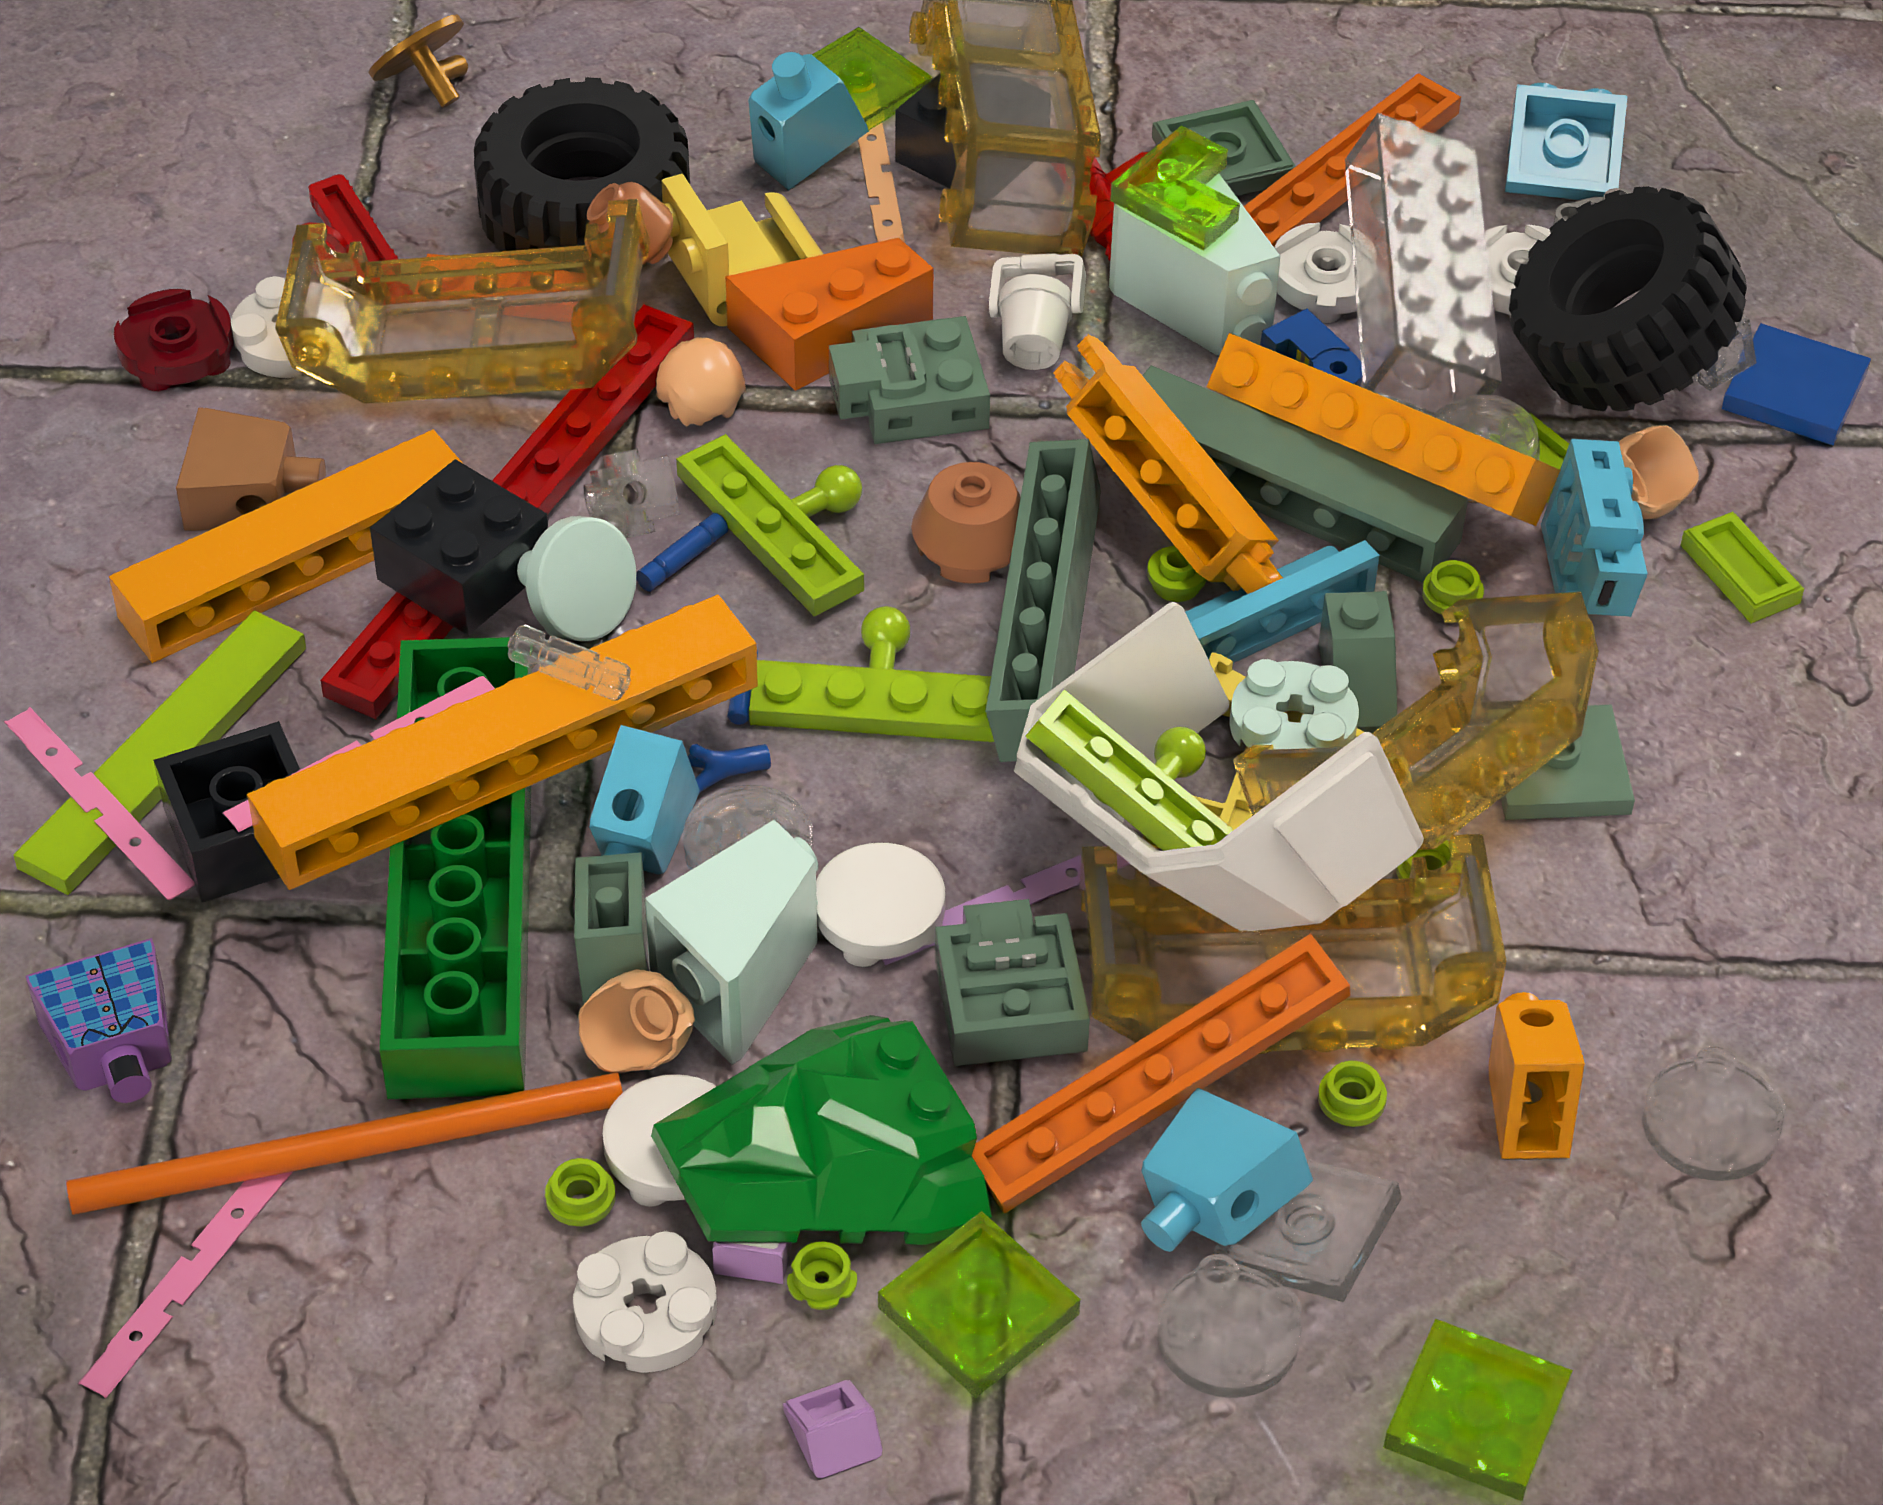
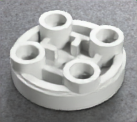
(879, 902)
(628, 1138)

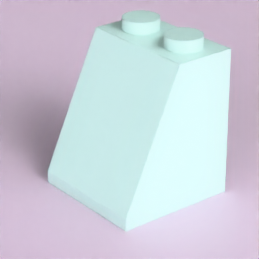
(1195, 290)
(737, 933)

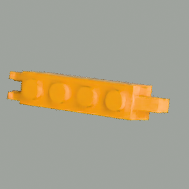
(1168, 471)

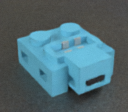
(1595, 529)

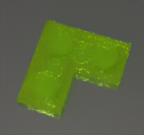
(1172, 188)

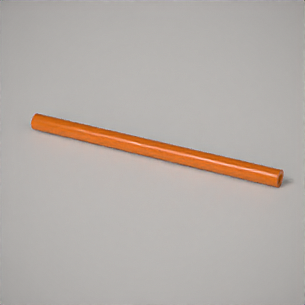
(342, 1143)

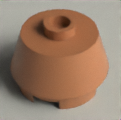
(967, 521)

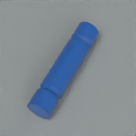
(681, 552)

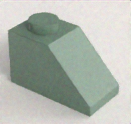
(1361, 642)
(609, 918)

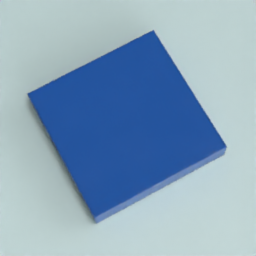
(1797, 384)

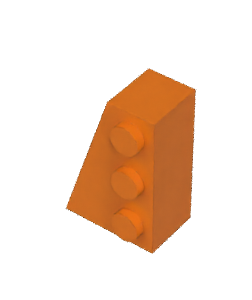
(805, 305)

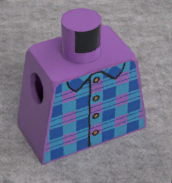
(106, 1018)

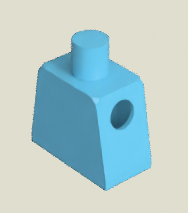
(801, 118)
(644, 798)
(1220, 1172)

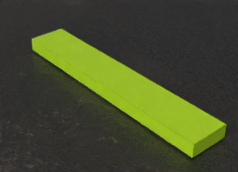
(193, 715)

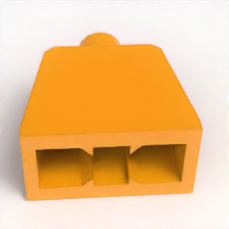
(1538, 1045)

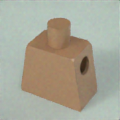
(237, 467)

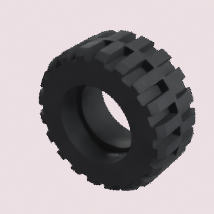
(565, 135)
(1658, 337)

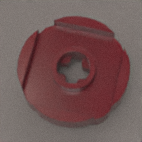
(198, 352)

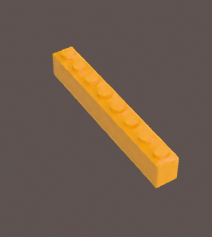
(496, 744)

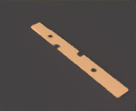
(880, 185)

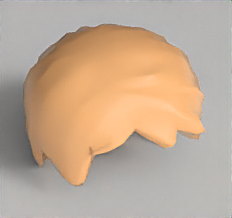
(700, 381)
(1660, 469)
(635, 1022)

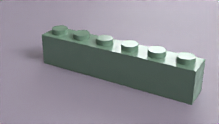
(1318, 481)
(1043, 585)

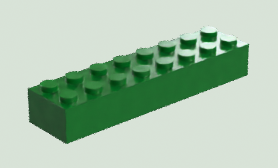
(457, 917)

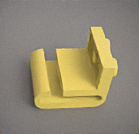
(729, 241)

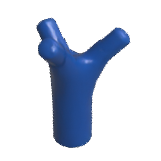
(727, 763)

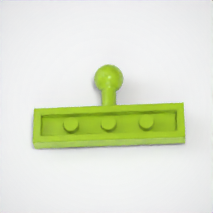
(778, 526)
(872, 697)
(1127, 779)

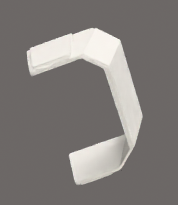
(1285, 863)

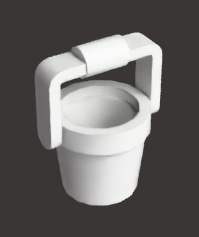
(1035, 305)

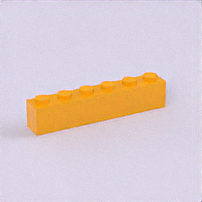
(1384, 429)
(269, 551)

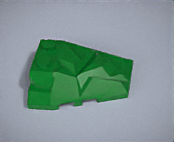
(830, 1136)

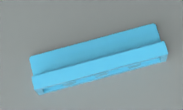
(1246, 623)

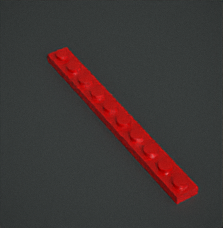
(538, 473)

